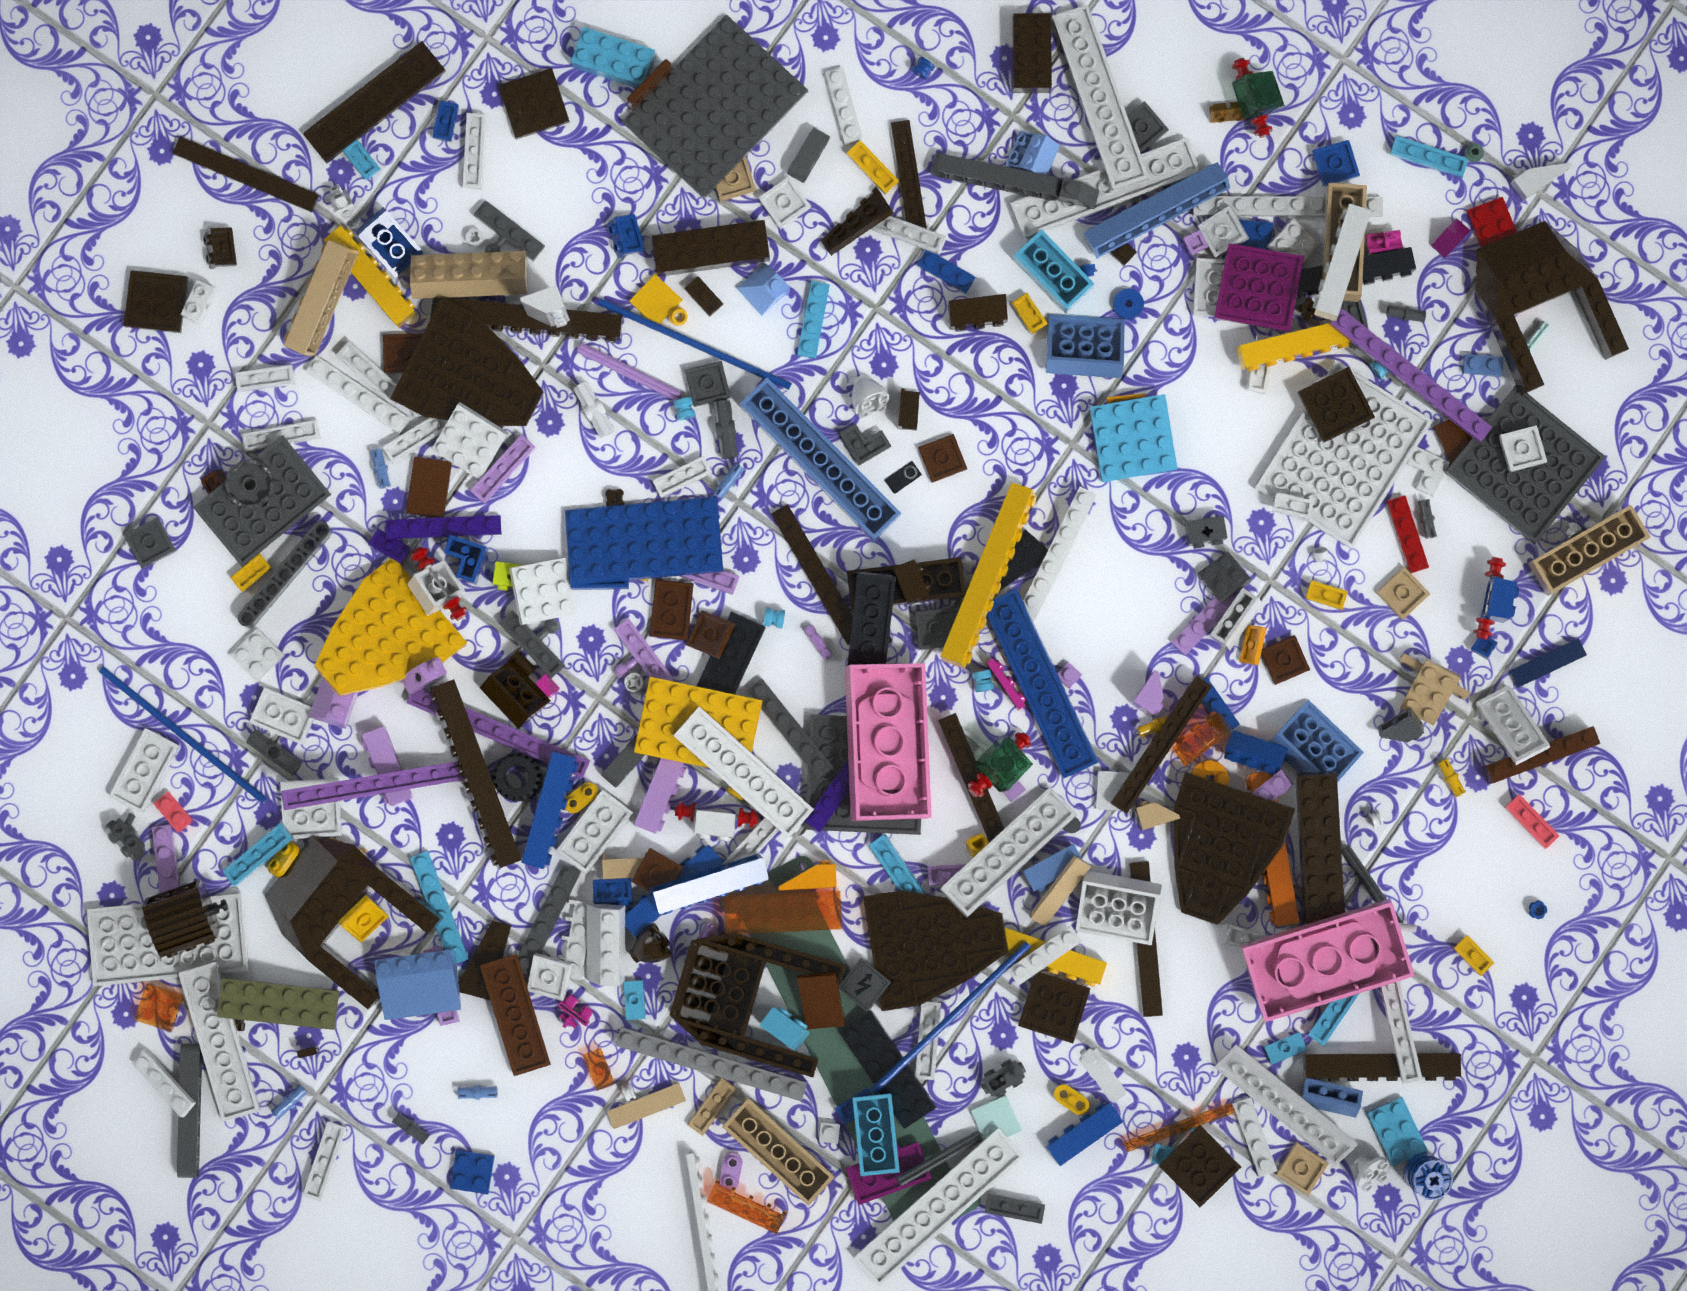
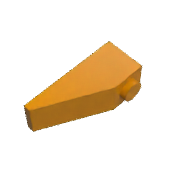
(816, 877)

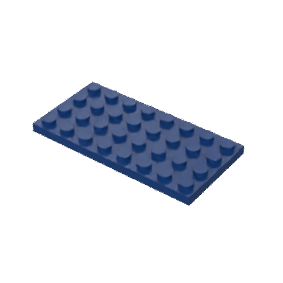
(644, 541)

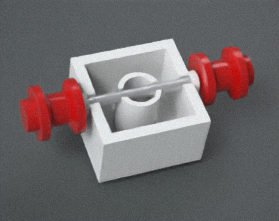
(436, 586)
(715, 823)

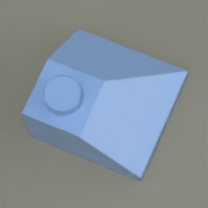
(763, 289)

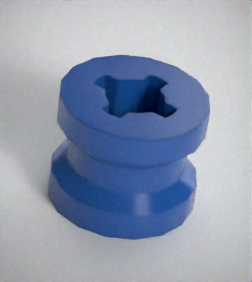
(923, 68)

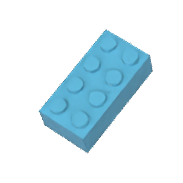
(612, 58)
(1053, 271)
(875, 1134)

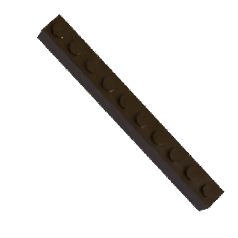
(514, 317)
(475, 774)

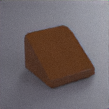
(213, 480)

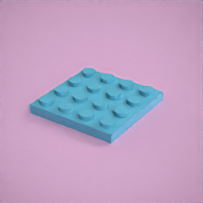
(1133, 438)

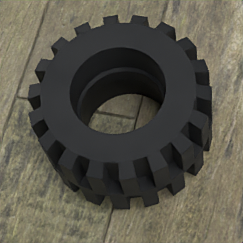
(503, 767)

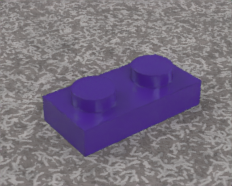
(391, 548)

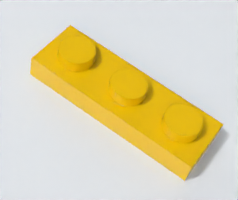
(872, 167)

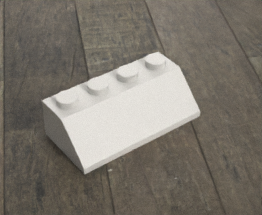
(546, 307)
(606, 944)

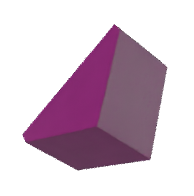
(1450, 238)

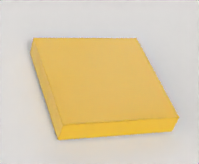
(655, 300)
(363, 919)

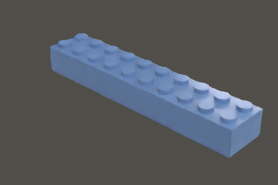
(820, 459)

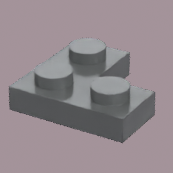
(862, 448)

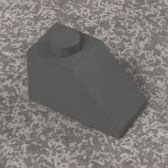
(1078, 193)
(1402, 727)

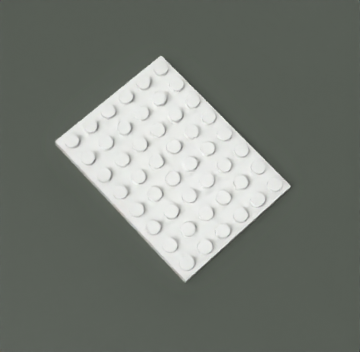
(1351, 471)

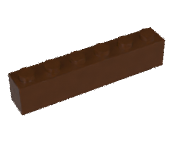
(1558, 749)

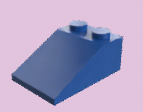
(388, 241)

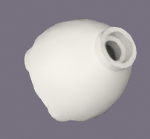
(868, 397)

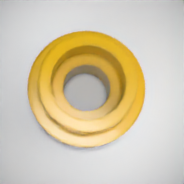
(684, 316)

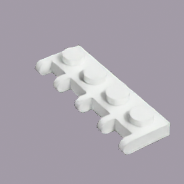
(577, 939)

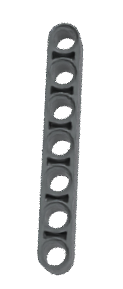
(996, 177)
(275, 578)
(189, 1126)

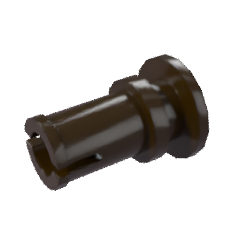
(522, 662)

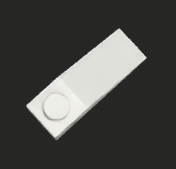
(1535, 179)

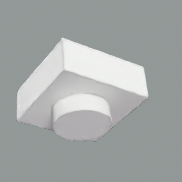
(829, 1132)

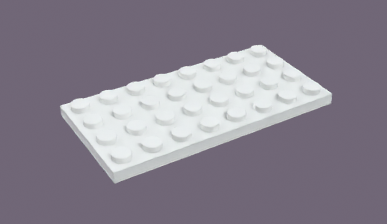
(125, 953)

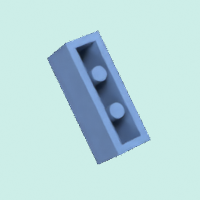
(1049, 869)
(1332, 1097)

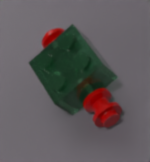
(1256, 95)
(1001, 764)

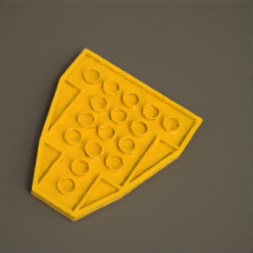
(383, 635)

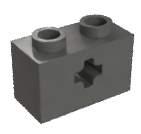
(1196, 527)

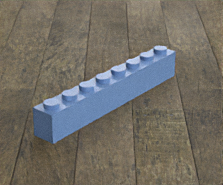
(1156, 210)

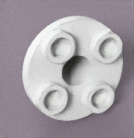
(1370, 1171)

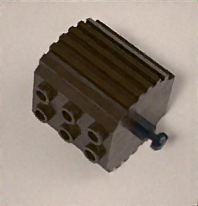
(182, 918)

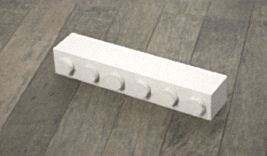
(1342, 262)

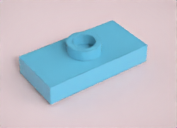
(361, 159)
(634, 1000)
(1285, 1048)

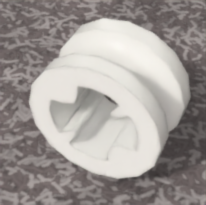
(469, 240)
(1375, 818)
(628, 1092)

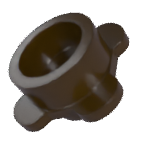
(1303, 308)
(614, 493)

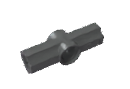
(725, 429)
(264, 745)

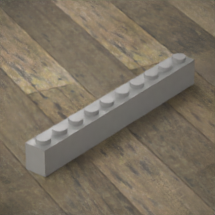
(711, 1063)

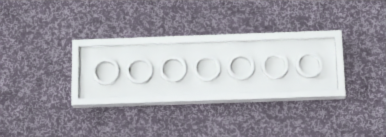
(743, 772)
(1008, 852)
(219, 1043)
(1285, 1105)

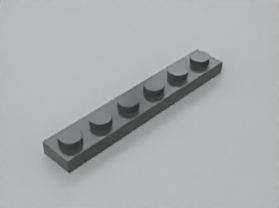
(790, 729)
(547, 917)

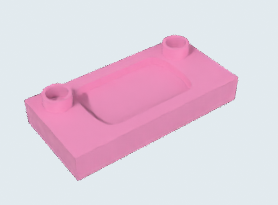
(888, 742)
(1327, 960)

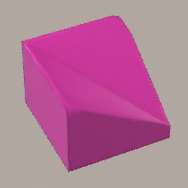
(548, 686)

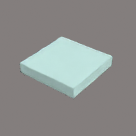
(996, 1115)

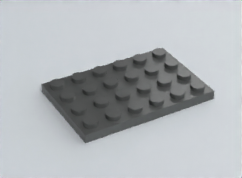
(250, 531)

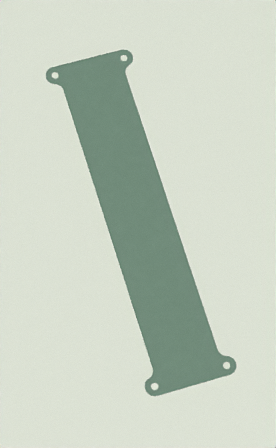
(836, 1061)

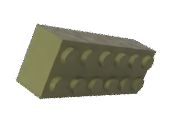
(277, 1003)

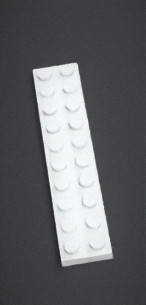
(1100, 97)
(1164, 167)
(938, 1207)

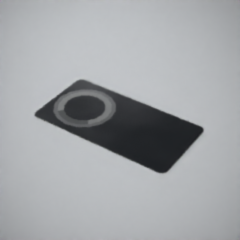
(903, 477)

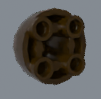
(650, 946)

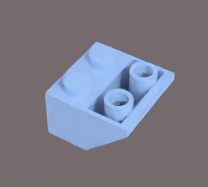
(1033, 153)

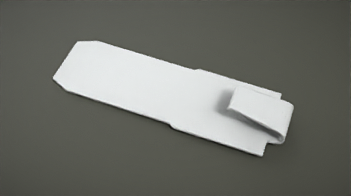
(1102, 1074)

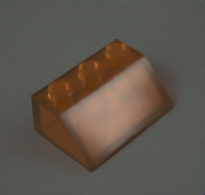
(1202, 737)

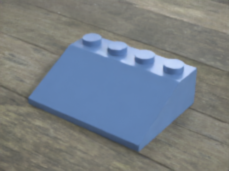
(1085, 346)
(1316, 743)
(418, 984)

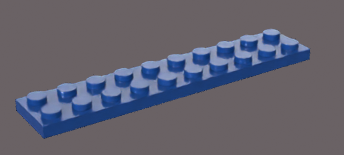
(1041, 684)

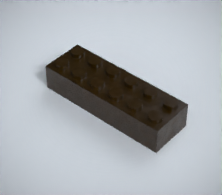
(710, 248)
(942, 575)

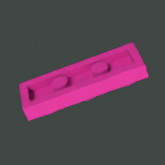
(1006, 683)

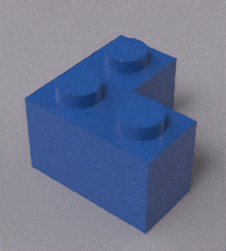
(471, 556)

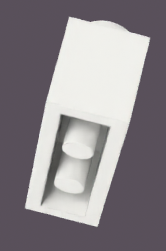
(1236, 619)

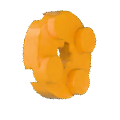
(1212, 768)

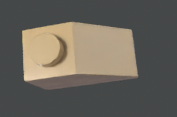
(1153, 814)

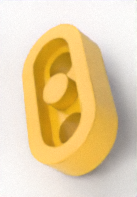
(581, 798)
(283, 859)
(1071, 1099)

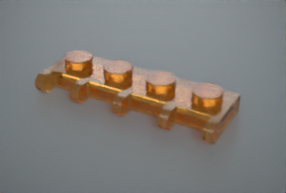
(746, 1208)

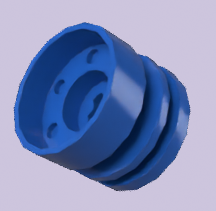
(1418, 1174)

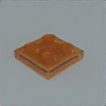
(159, 1007)

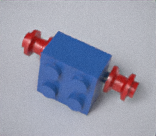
(1498, 599)

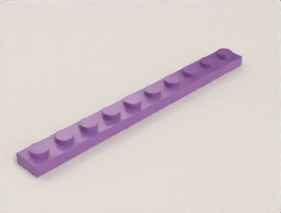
(1411, 376)
(502, 733)
(370, 785)

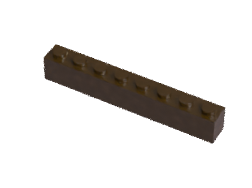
(1378, 1065)

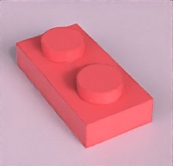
(173, 812)

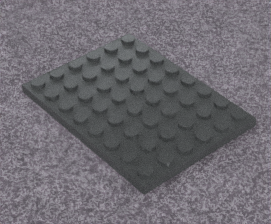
(715, 106)

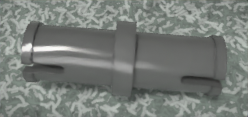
(1406, 313)
(1427, 518)
(410, 1128)

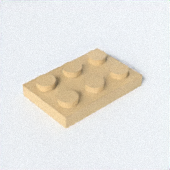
(1430, 691)

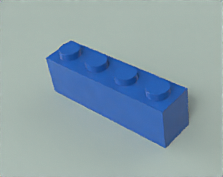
(1083, 1134)

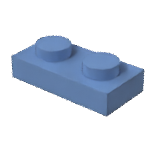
(1483, 365)

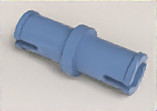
(380, 468)
(728, 480)
(477, 1092)
(289, 1102)

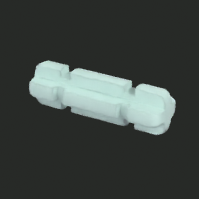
(1537, 334)

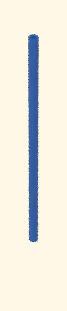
(693, 343)
(182, 734)
(951, 1017)

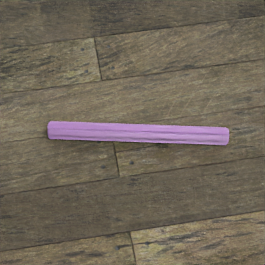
(628, 371)

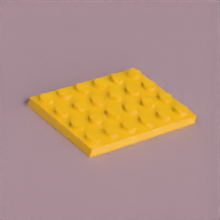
(672, 703)

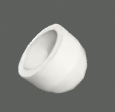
(1573, 530)
(1321, 554)

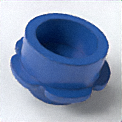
(1088, 269)
(1542, 909)

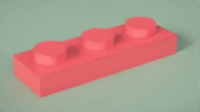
(1532, 821)

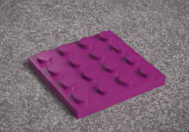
(1259, 287)

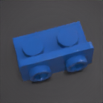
(625, 235)
(613, 891)

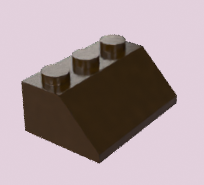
(977, 312)
(514, 694)

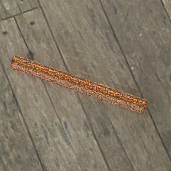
(1178, 1127)

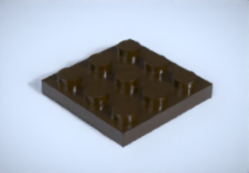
(534, 103)
(155, 301)
(1336, 404)
(1054, 1007)
(1200, 1166)

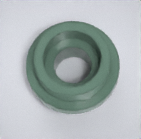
(1474, 158)

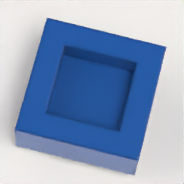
(1484, 647)

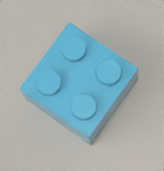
(788, 1031)

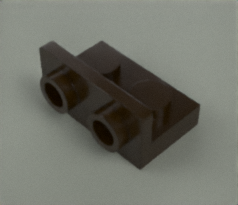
(220, 247)

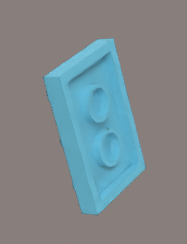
(1397, 1131)

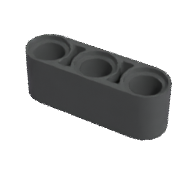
(808, 155)
(622, 764)

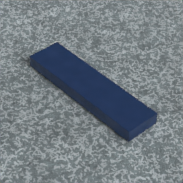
(1547, 663)

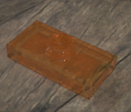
(599, 1069)

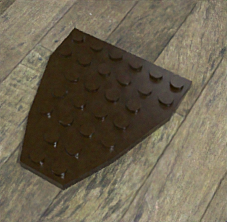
(468, 365)
(1223, 845)
(929, 944)

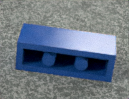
(1255, 753)

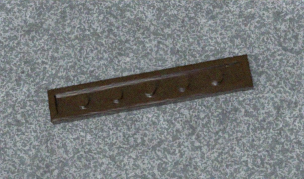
(908, 173)

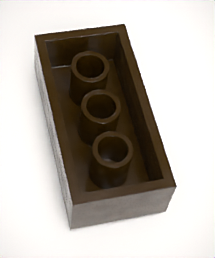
(1031, 53)

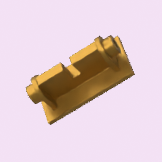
(1221, 113)

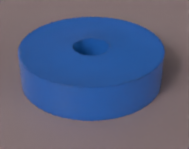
(1134, 297)

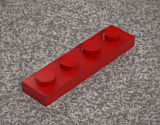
(1407, 534)

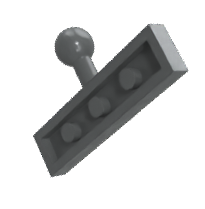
(508, 231)
(533, 643)

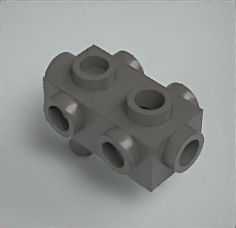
(124, 836)
(1008, 1075)

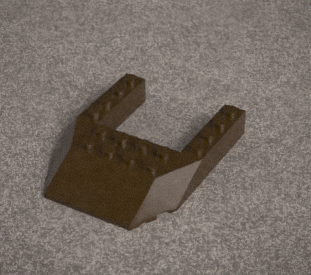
(1528, 272)
(320, 890)
(721, 990)

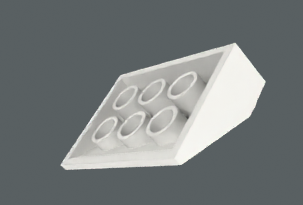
(1118, 907)

